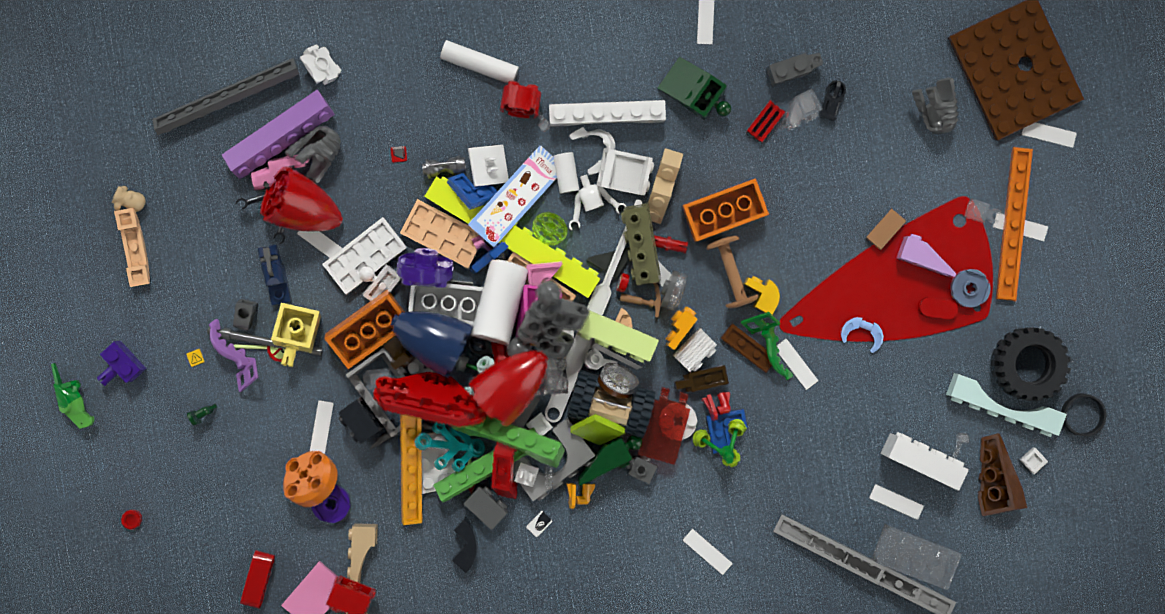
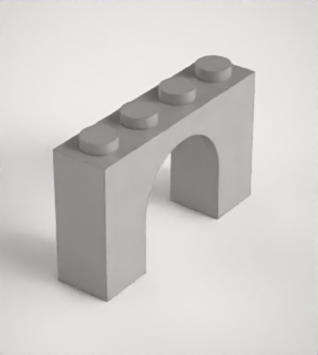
(577, 455)

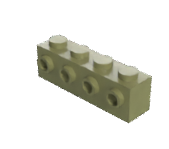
(642, 244)

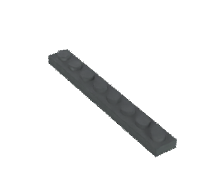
(225, 96)

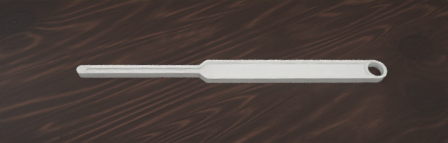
(581, 345)

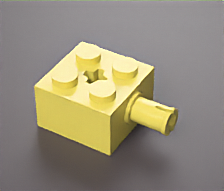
(293, 341)

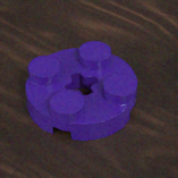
(342, 506)

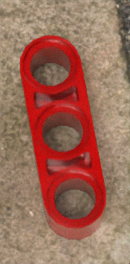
(257, 579)

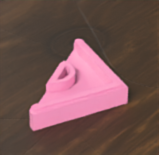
(542, 272)

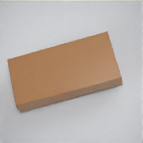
(885, 229)

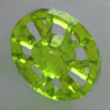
(549, 228)

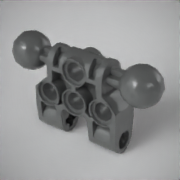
(545, 321)

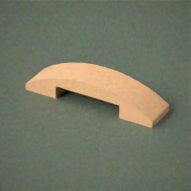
(134, 247)

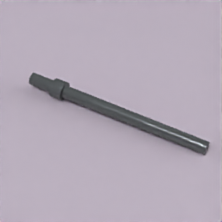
(229, 334)

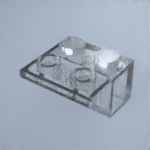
(801, 108)

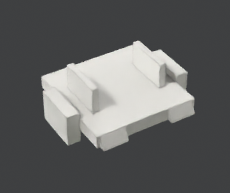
(320, 64)

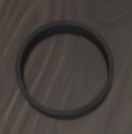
(1103, 415)

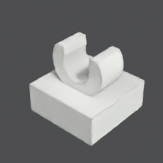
(526, 474)

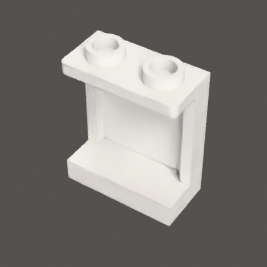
(625, 172)

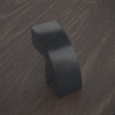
(466, 556)

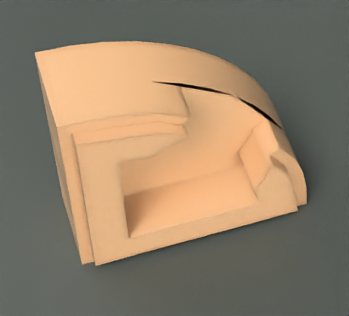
(624, 318)

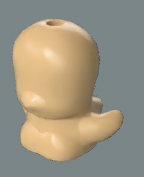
(128, 199)

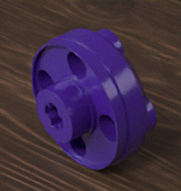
(425, 268)

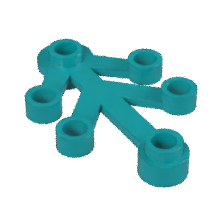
(451, 445)

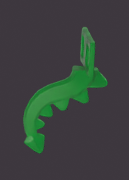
(771, 340)

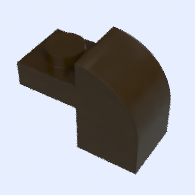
(400, 355)

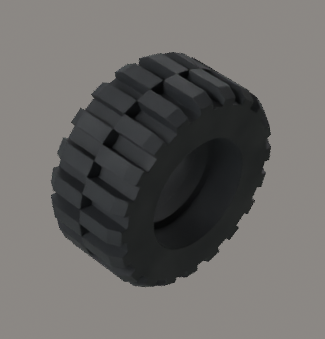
(1055, 367)

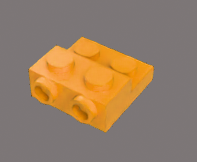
(682, 321)

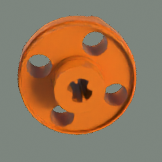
(309, 478)

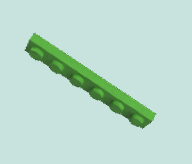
(469, 475)

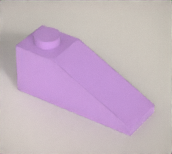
(922, 255)

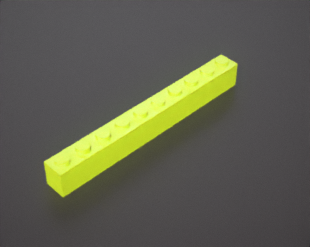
(520, 241)

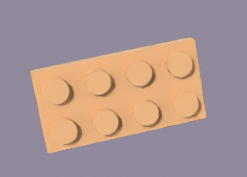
(441, 233)

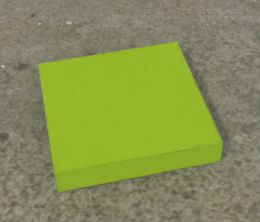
(597, 429)

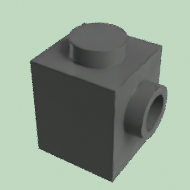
(641, 468)

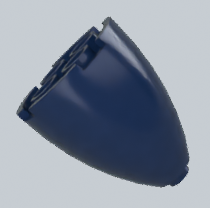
(432, 338)

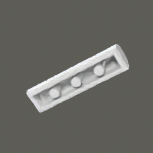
(478, 62)

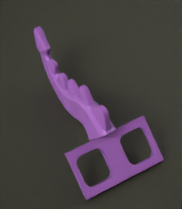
(238, 356)

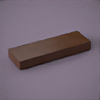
(747, 347)

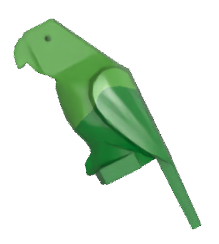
(70, 400)

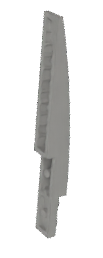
(864, 566)

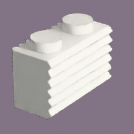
(695, 350)

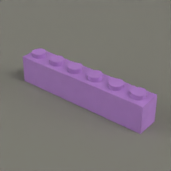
(278, 134)

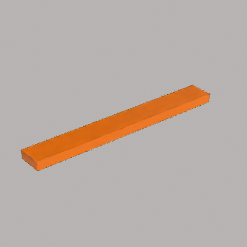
(1014, 223)

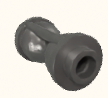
(454, 166)

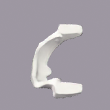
(608, 140)

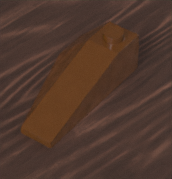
(999, 482)

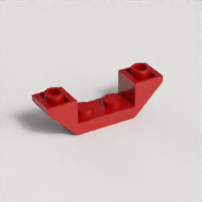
(503, 471)

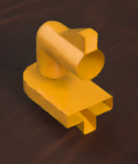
(587, 490)

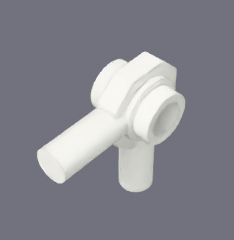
(594, 359)

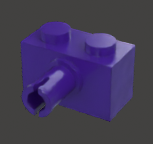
(121, 363)

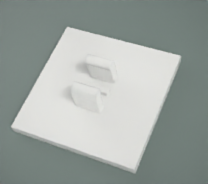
(488, 165)

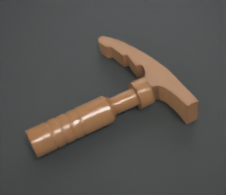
(639, 301)

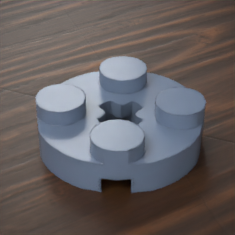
(979, 282)

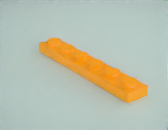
(410, 471)

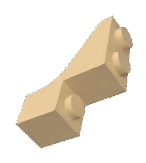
(664, 184)

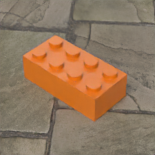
(725, 210)
(364, 329)

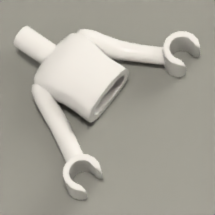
(591, 199)

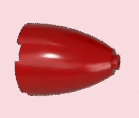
(299, 204)
(510, 385)

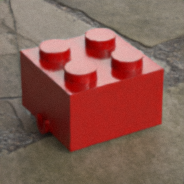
(350, 596)

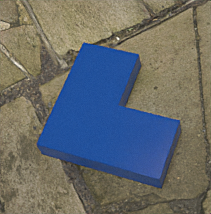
(471, 195)
(719, 428)

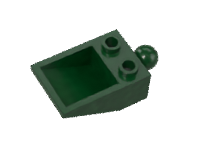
(691, 88)
(609, 456)

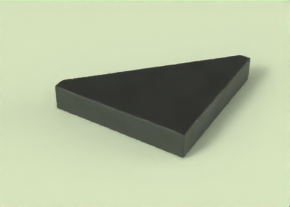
(603, 261)

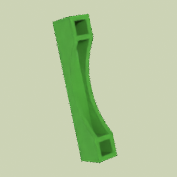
(528, 442)

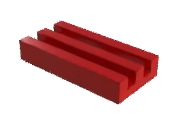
(775, 108)

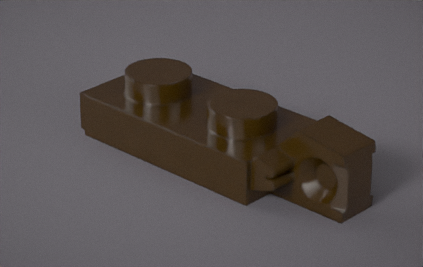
(703, 379)

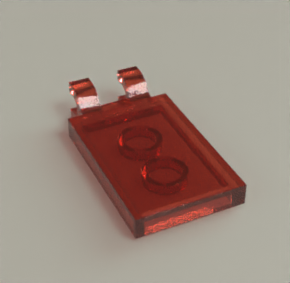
(665, 428)

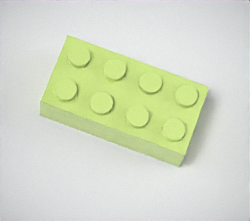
(619, 336)

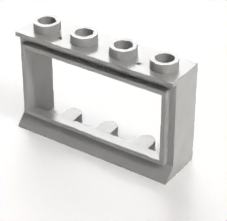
(400, 372)

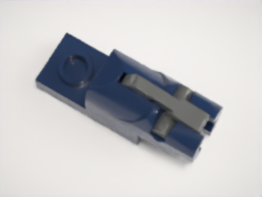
(274, 274)

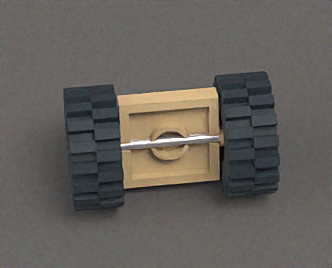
(633, 414)

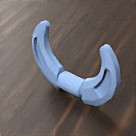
(874, 329)

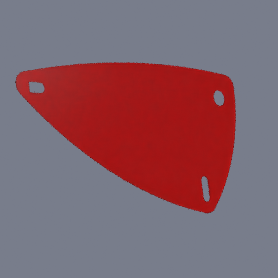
(890, 290)

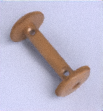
(732, 272)

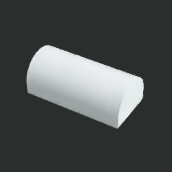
(566, 172)

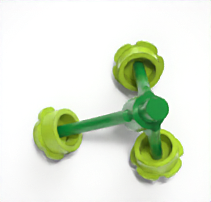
(729, 454)

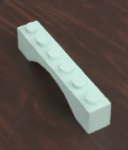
(1042, 418)

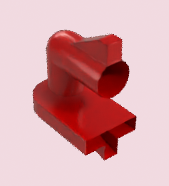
(715, 411)

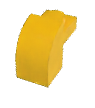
(769, 294)

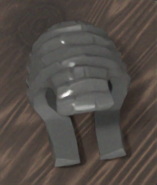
(942, 111)
(321, 146)

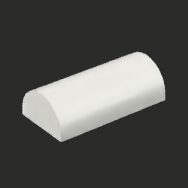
(499, 301)

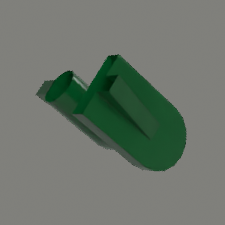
(195, 416)

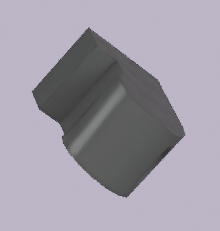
(244, 314)

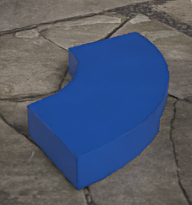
(486, 258)

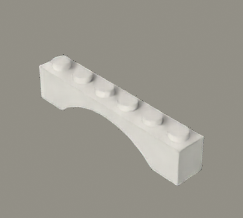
(607, 113)

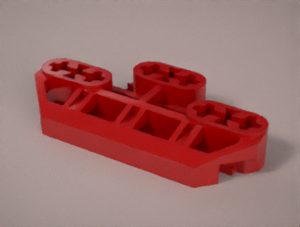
(429, 398)

